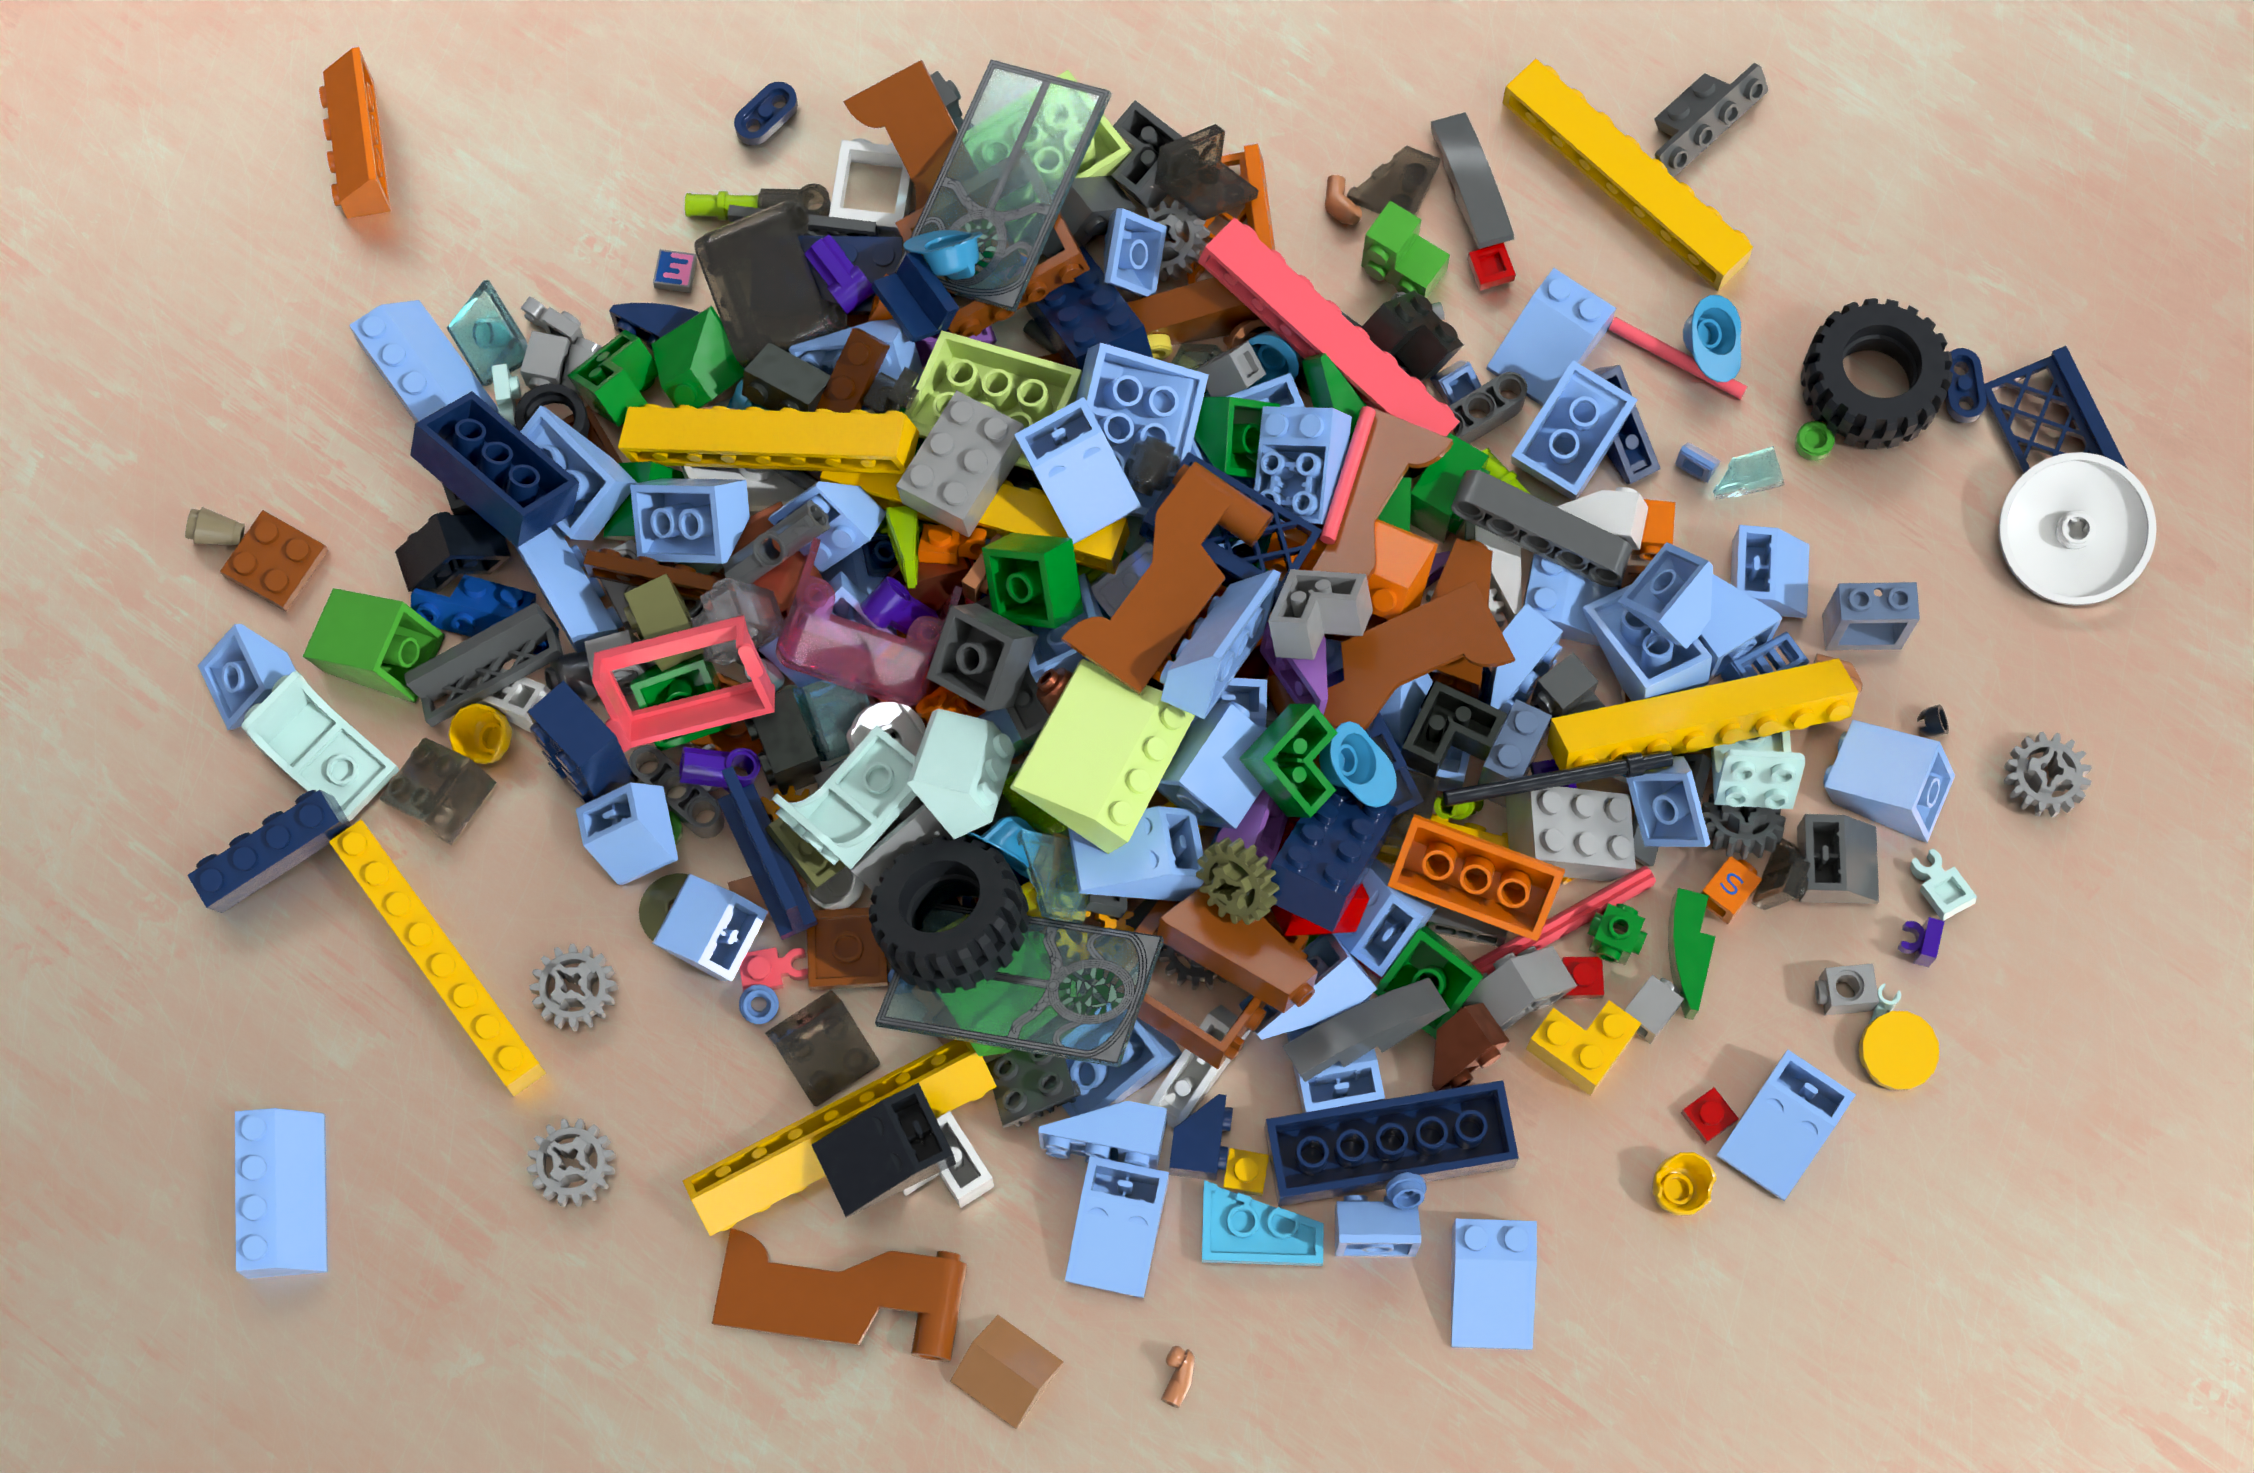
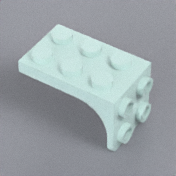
(317, 745)
(1757, 772)
(855, 801)

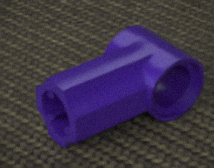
(844, 280)
(894, 606)
(706, 766)

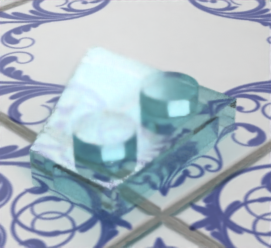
(1053, 876)

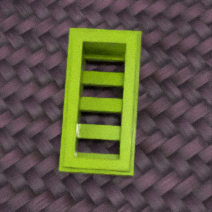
(905, 538)

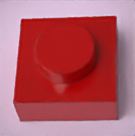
(1491, 266)
(1588, 976)
(1709, 1115)

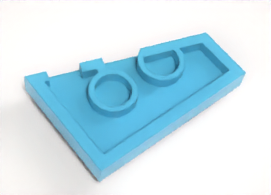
(1255, 1233)

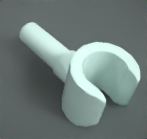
(1884, 1005)

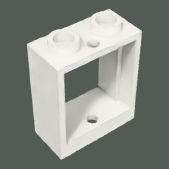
(866, 152)

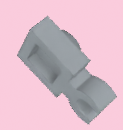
(552, 321)

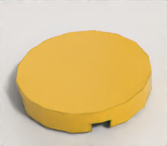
(1899, 1050)

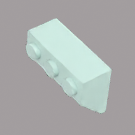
(961, 770)

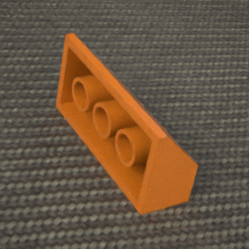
(355, 137)
(1400, 570)
(1476, 877)

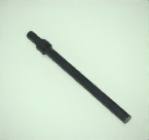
(1630, 765)

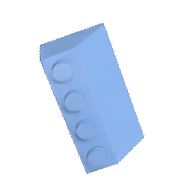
(415, 358)
(567, 588)
(1219, 644)
(280, 1193)

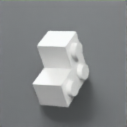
(969, 1176)

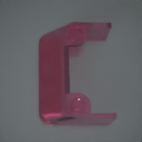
(852, 652)

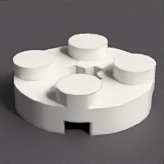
(891, 718)

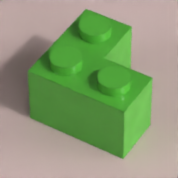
(1400, 255)

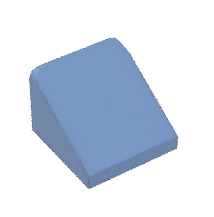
(1455, 381)
(1697, 462)

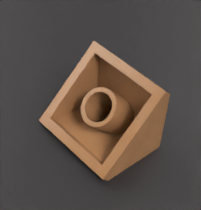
(1006, 1371)

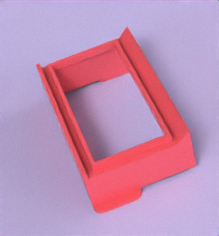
(689, 713)

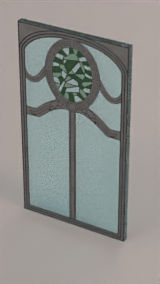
(1011, 175)
(1062, 995)

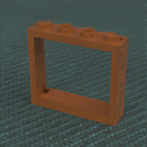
(1046, 277)
(1185, 1032)

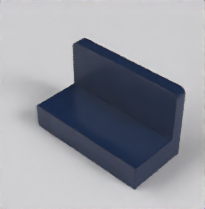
(916, 298)

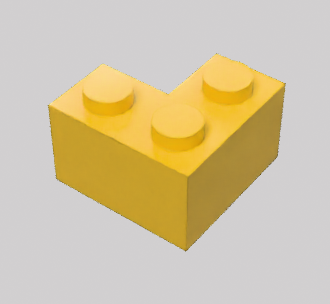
(1580, 1053)

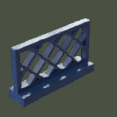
(2073, 396)
(1231, 565)
(765, 859)

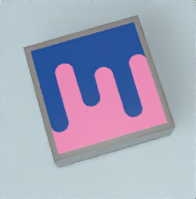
(675, 271)

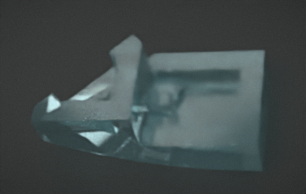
(1750, 474)

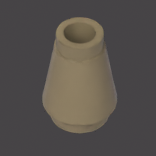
(213, 528)

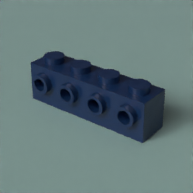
(269, 851)

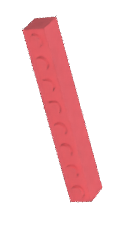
(1317, 326)

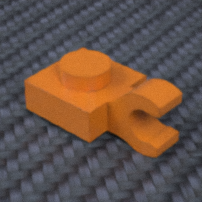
(946, 545)

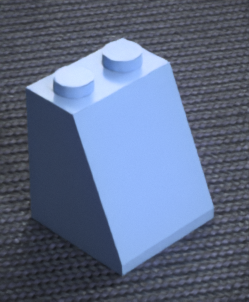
(1736, 625)
(1208, 769)
(1890, 778)

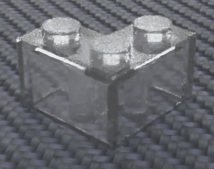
(735, 598)

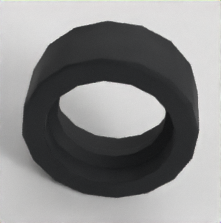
(550, 394)

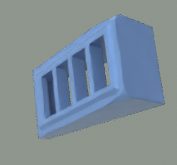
(1742, 667)

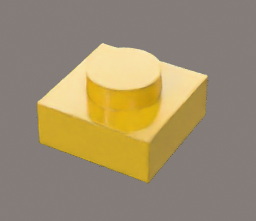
(1246, 1172)

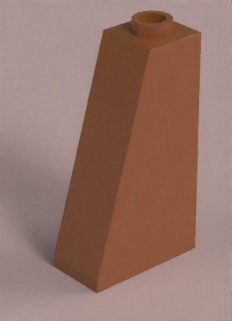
(1192, 312)
(1466, 563)
(1243, 954)

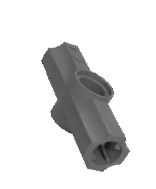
(790, 534)

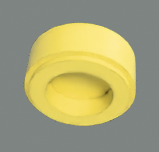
(1160, 345)

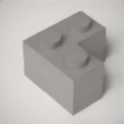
(1315, 606)
(1522, 985)

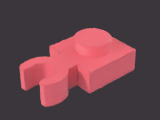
(768, 969)

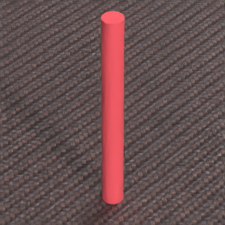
(1672, 355)
(1347, 475)

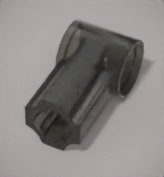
(807, 196)

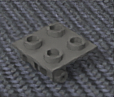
(1029, 1085)

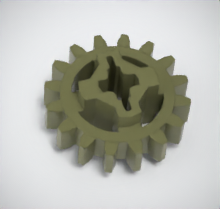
(1237, 880)

